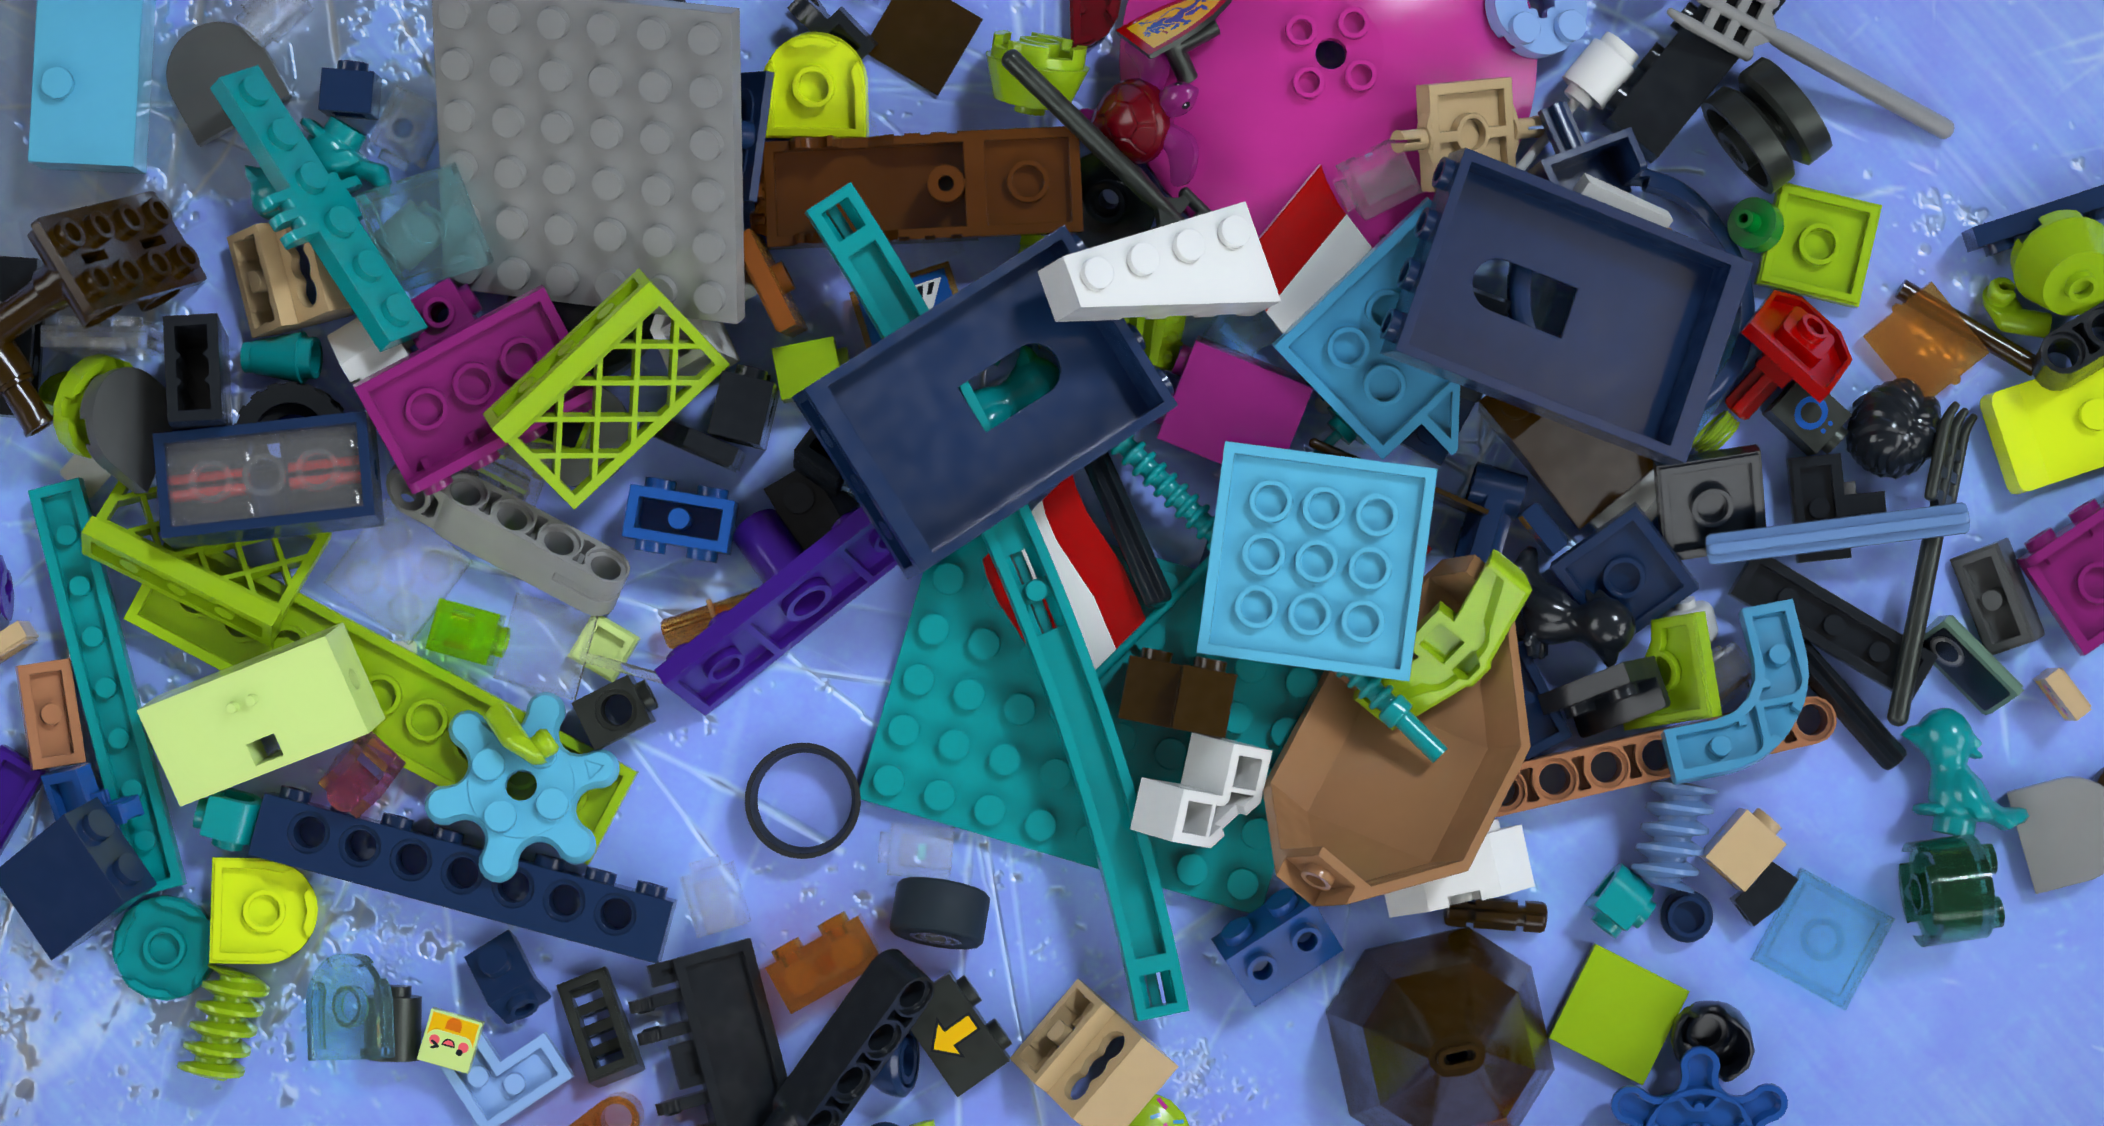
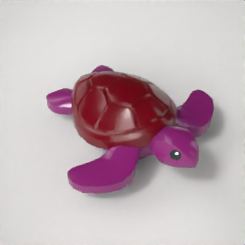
(1142, 115)

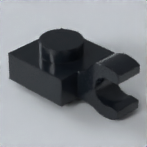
(840, 24)

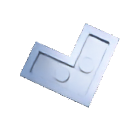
(505, 1087)

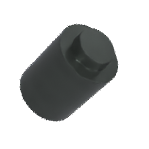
(407, 1024)

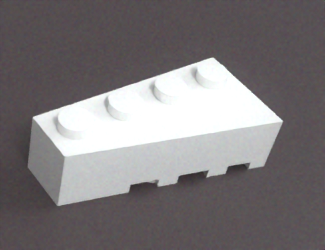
(1179, 269)

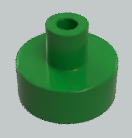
(1755, 225)

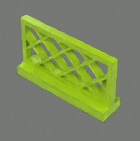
(570, 362)
(194, 583)

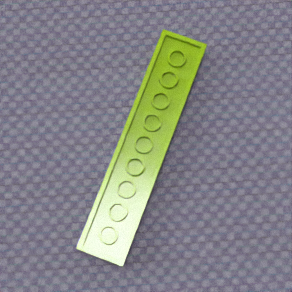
(411, 690)

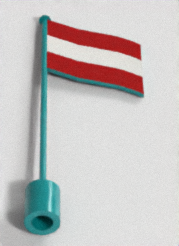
(1094, 575)

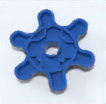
(1699, 1099)

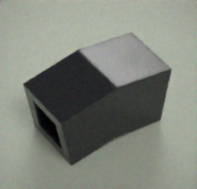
(1764, 894)

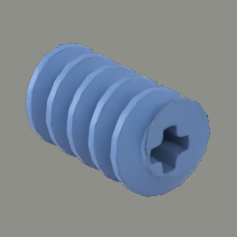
(1673, 834)

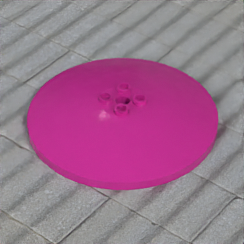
(1277, 114)

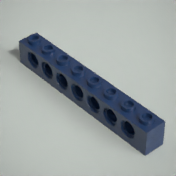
(280, 840)

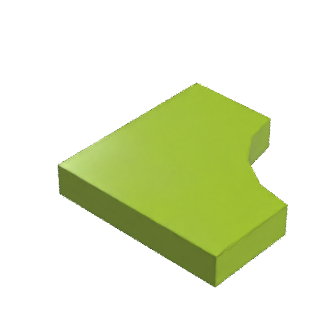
(1687, 669)

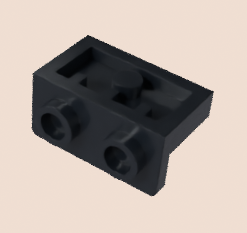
(1609, 696)

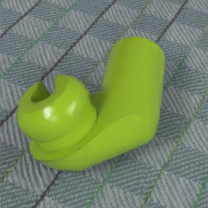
(2008, 313)

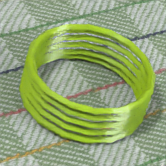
(1716, 432)

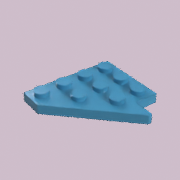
(1340, 347)

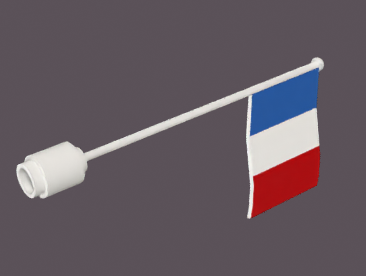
(1317, 242)

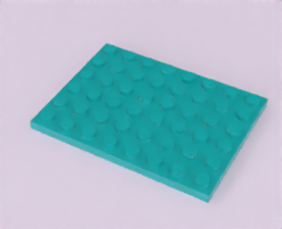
(976, 746)

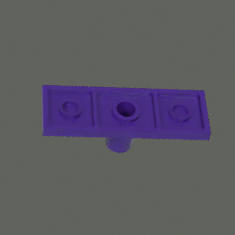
(796, 597)

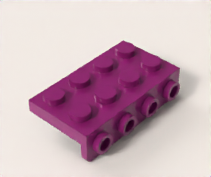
(436, 397)
(2070, 574)

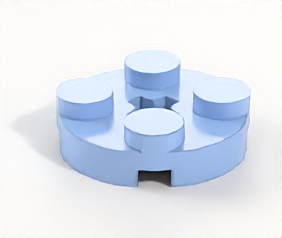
(1535, 36)

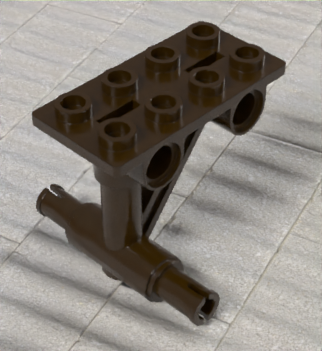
(97, 265)

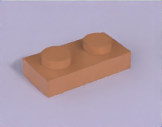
(50, 714)

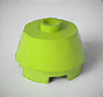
(1049, 55)
(2061, 263)

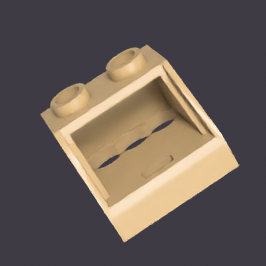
(274, 284)
(1126, 1081)

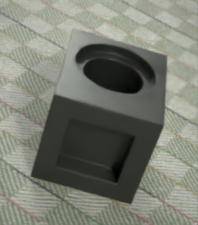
(592, 714)

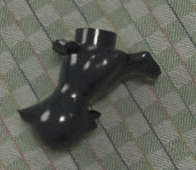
(1555, 618)

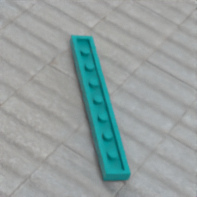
(105, 676)

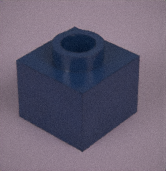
(350, 91)

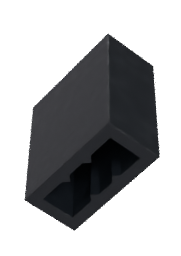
(197, 372)

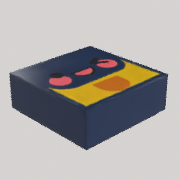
(1542, 529)

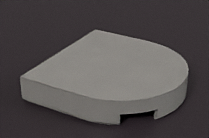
(2062, 832)

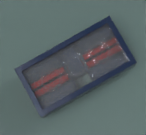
(268, 480)

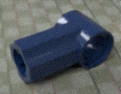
(1500, 493)

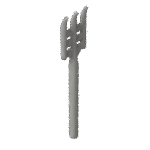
(1764, 30)

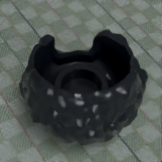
(1893, 428)

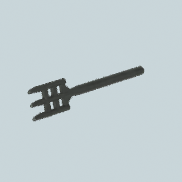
(1166, 209)
(1940, 489)

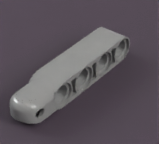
(519, 540)

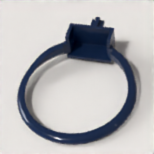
(1621, 163)

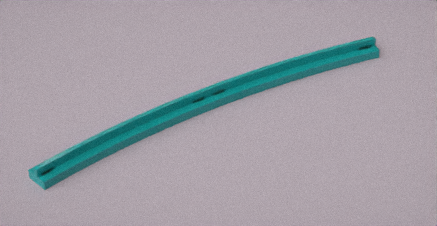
(1057, 653)

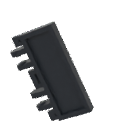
(729, 1031)

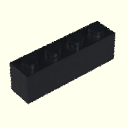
(1673, 83)

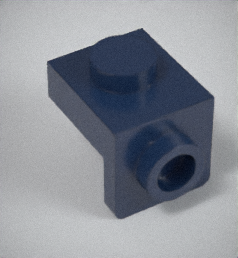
(507, 978)

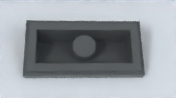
(1997, 597)

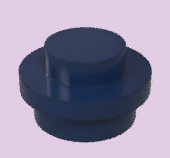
(1686, 916)

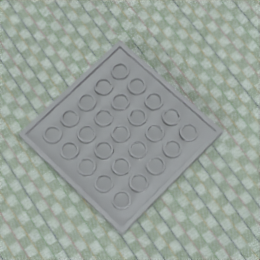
(598, 146)

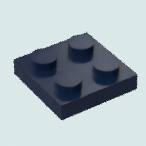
(1628, 564)

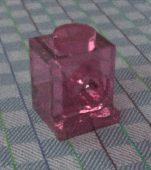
(353, 786)

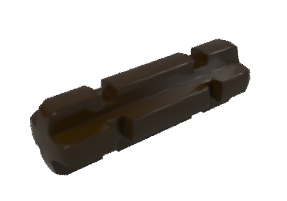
(1498, 915)

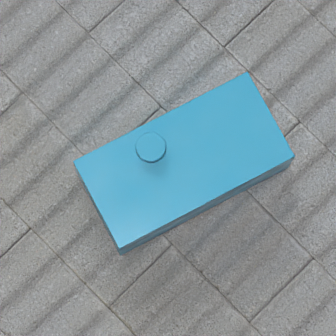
(92, 85)

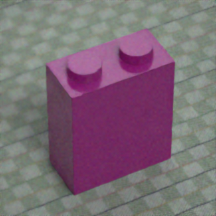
(1231, 400)

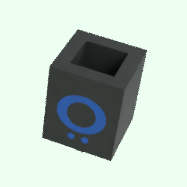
(1806, 421)

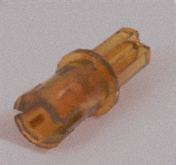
(687, 625)

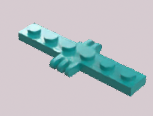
(317, 208)

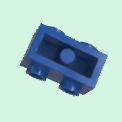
(664, 517)
(1276, 944)

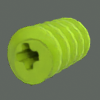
(225, 1024)

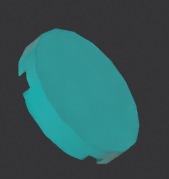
(163, 947)

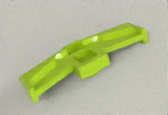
(1460, 646)

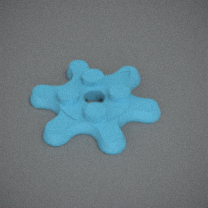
(511, 823)

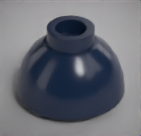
(901, 1070)

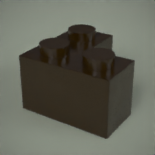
(1177, 695)

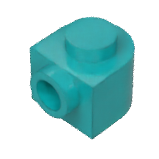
(228, 818)
(1621, 901)

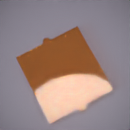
(1926, 341)

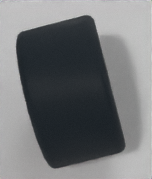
(939, 913)

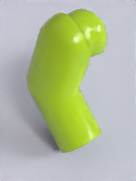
(514, 738)

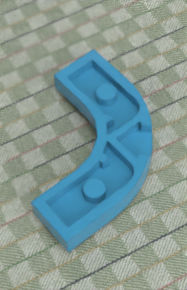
(1765, 716)

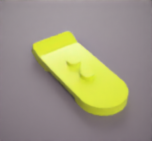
(2046, 433)

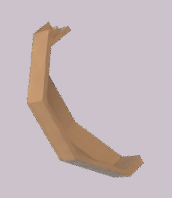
(1365, 808)

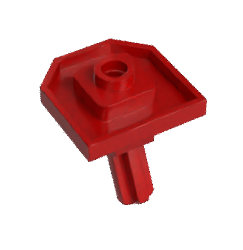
(1795, 346)

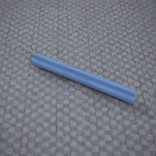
(1837, 533)

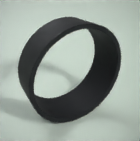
(759, 827)

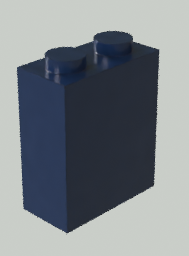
(74, 878)

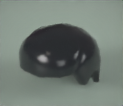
(1718, 1028)

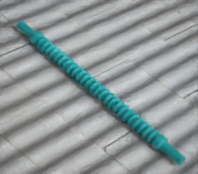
(1394, 710)

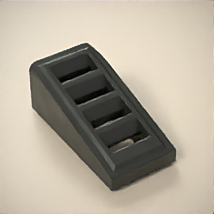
(625, 1041)

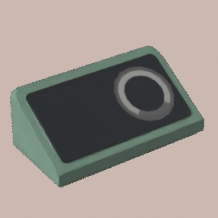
(1970, 665)

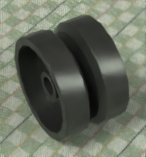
(1766, 125)

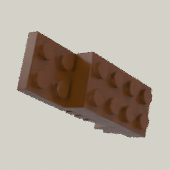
(925, 184)

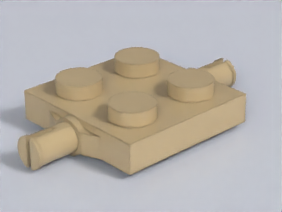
(1464, 115)

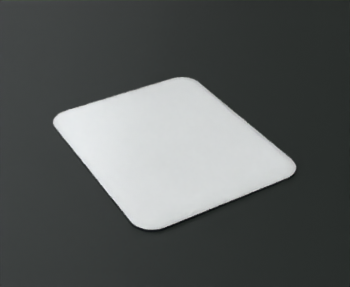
(89, 470)

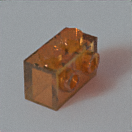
(824, 963)

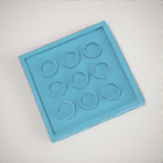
(1317, 561)

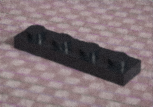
(1829, 621)

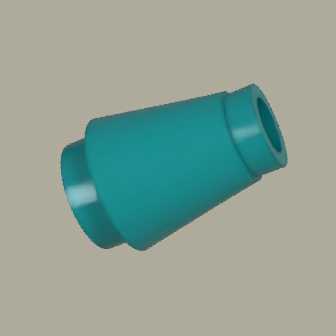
(284, 357)

